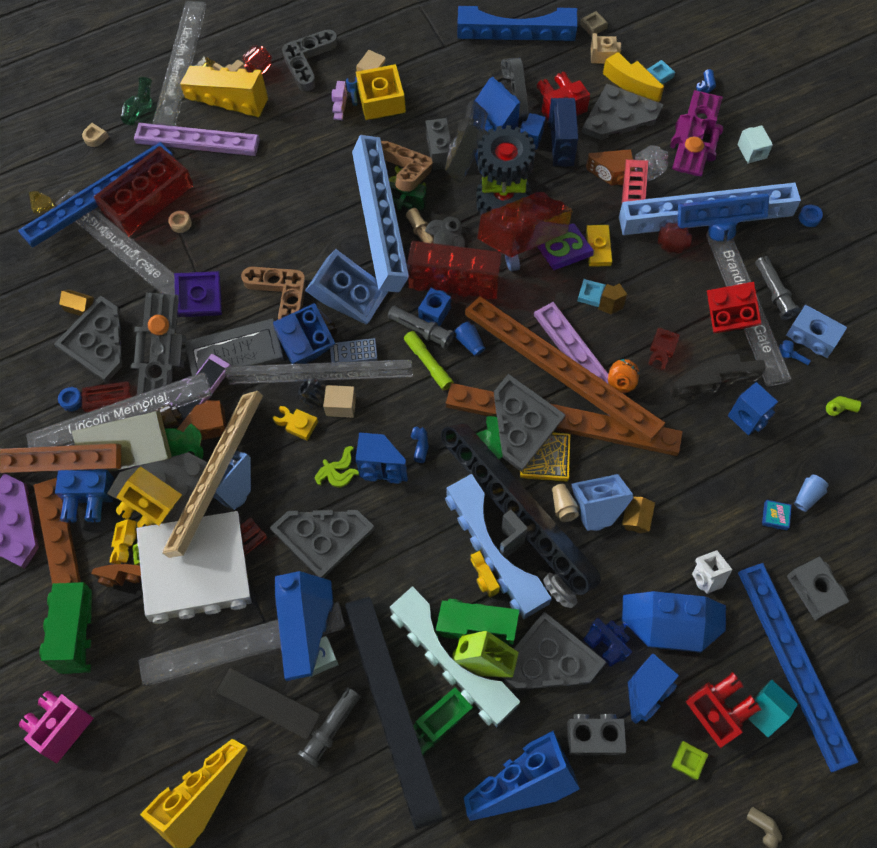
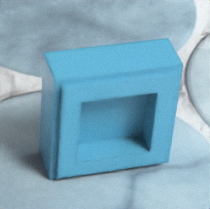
(661, 72)
(591, 292)

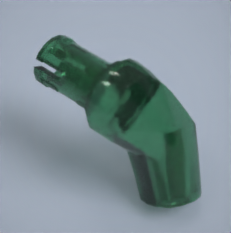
(138, 104)

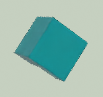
(775, 706)

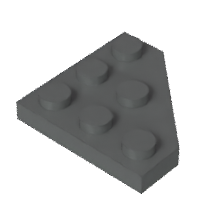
(620, 112)
(95, 340)
(523, 421)
(178, 472)
(322, 536)
(552, 658)

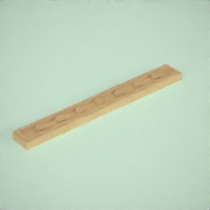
(212, 476)

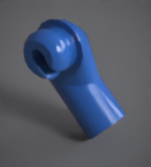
(709, 83)
(422, 445)

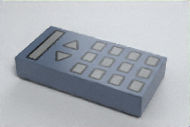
(354, 351)

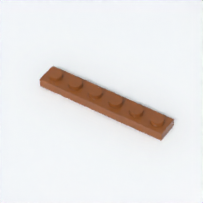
(60, 458)
(56, 535)

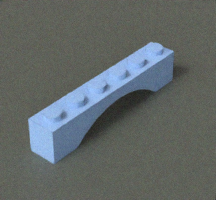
(523, 588)

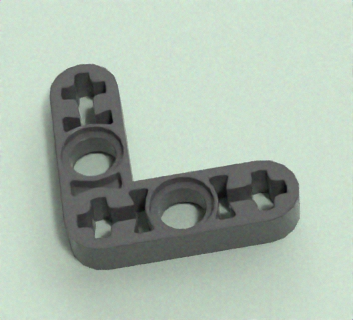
(302, 53)
(513, 69)

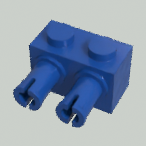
(83, 487)

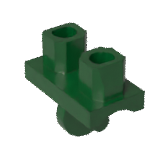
(409, 199)

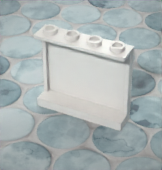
(203, 580)

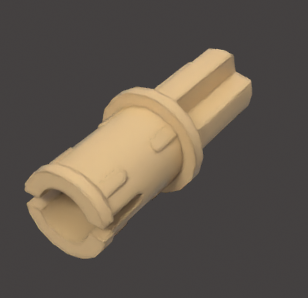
(419, 225)

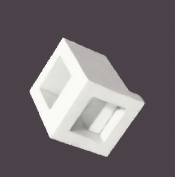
(707, 578)

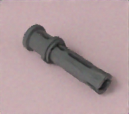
(780, 295)
(430, 330)
(323, 737)

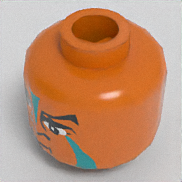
(623, 375)

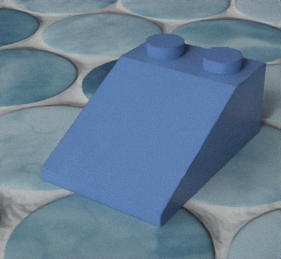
(346, 288)

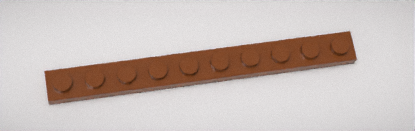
(565, 369)
(575, 422)

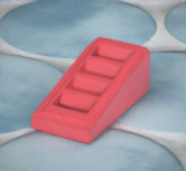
(643, 183)

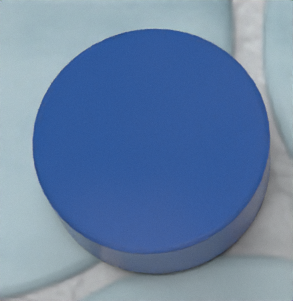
(810, 215)
(70, 399)

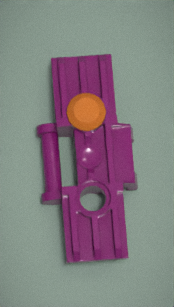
(690, 131)

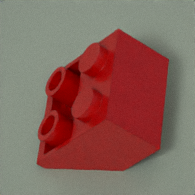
(733, 307)

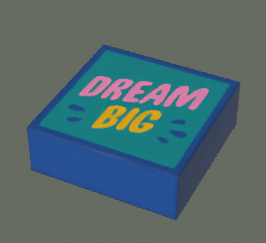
(776, 515)

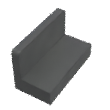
(514, 531)

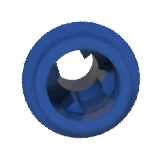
(469, 337)

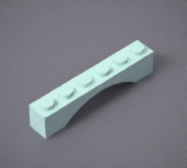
(488, 695)

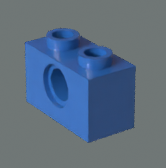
(753, 409)

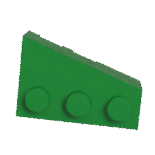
(464, 619)
(66, 628)

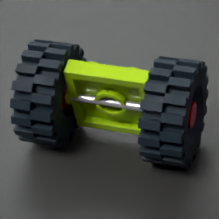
(504, 162)

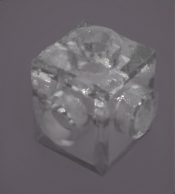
(656, 159)

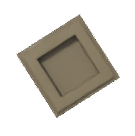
(594, 23)

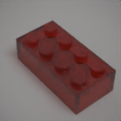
(143, 190)
(524, 224)
(454, 269)

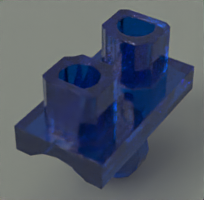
(617, 649)

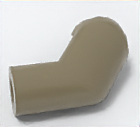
(773, 834)

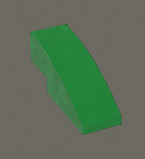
(440, 719)

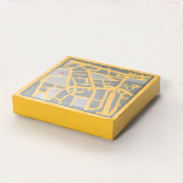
(551, 460)

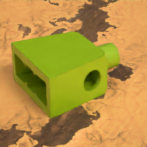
(485, 655)

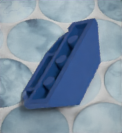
(674, 620)

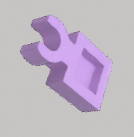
(339, 96)

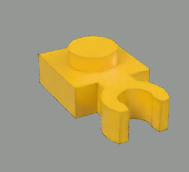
(298, 424)
(123, 538)
(486, 578)

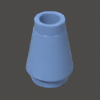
(811, 491)

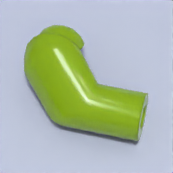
(840, 404)

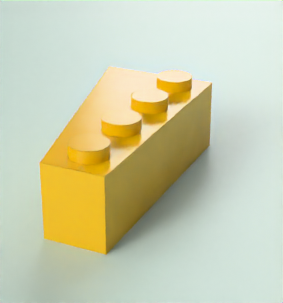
(226, 89)

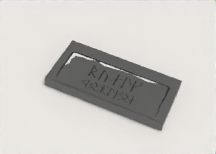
(242, 346)

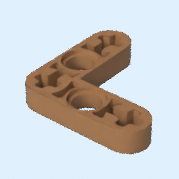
(415, 165)
(287, 289)

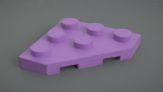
(16, 522)

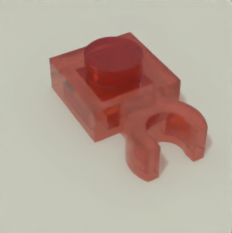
(663, 346)

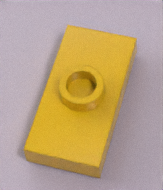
(599, 240)

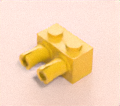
(148, 497)

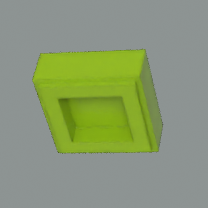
(689, 760)

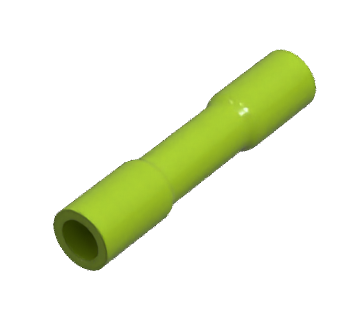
(435, 369)

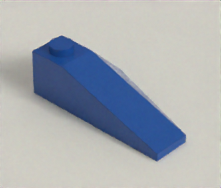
(302, 614)
(531, 780)

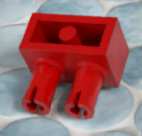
(566, 90)
(718, 719)

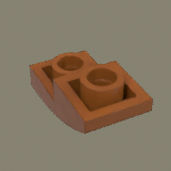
(117, 574)

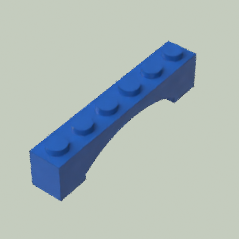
(479, 25)

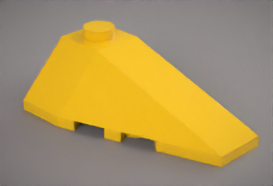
(186, 809)

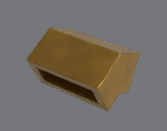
(612, 299)
(75, 302)
(638, 515)

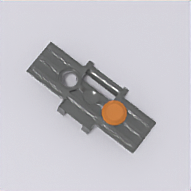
(165, 348)

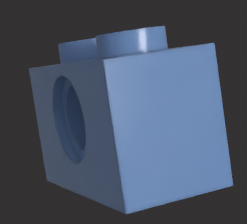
(812, 321)

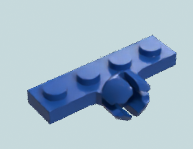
(723, 214)

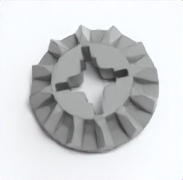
(560, 590)

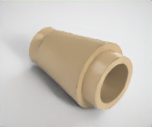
(564, 503)

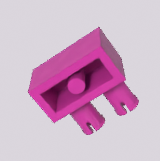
(57, 727)

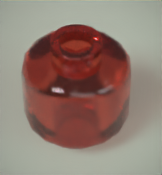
(257, 59)
(674, 238)

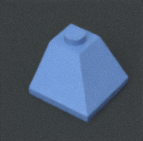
(235, 482)
(601, 500)

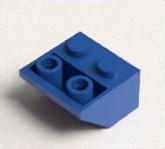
(500, 105)
(303, 335)
(379, 459)
(648, 685)

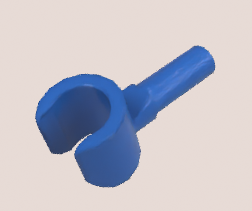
(352, 88)
(787, 352)

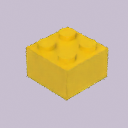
(380, 92)

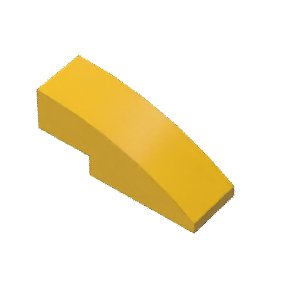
(632, 77)

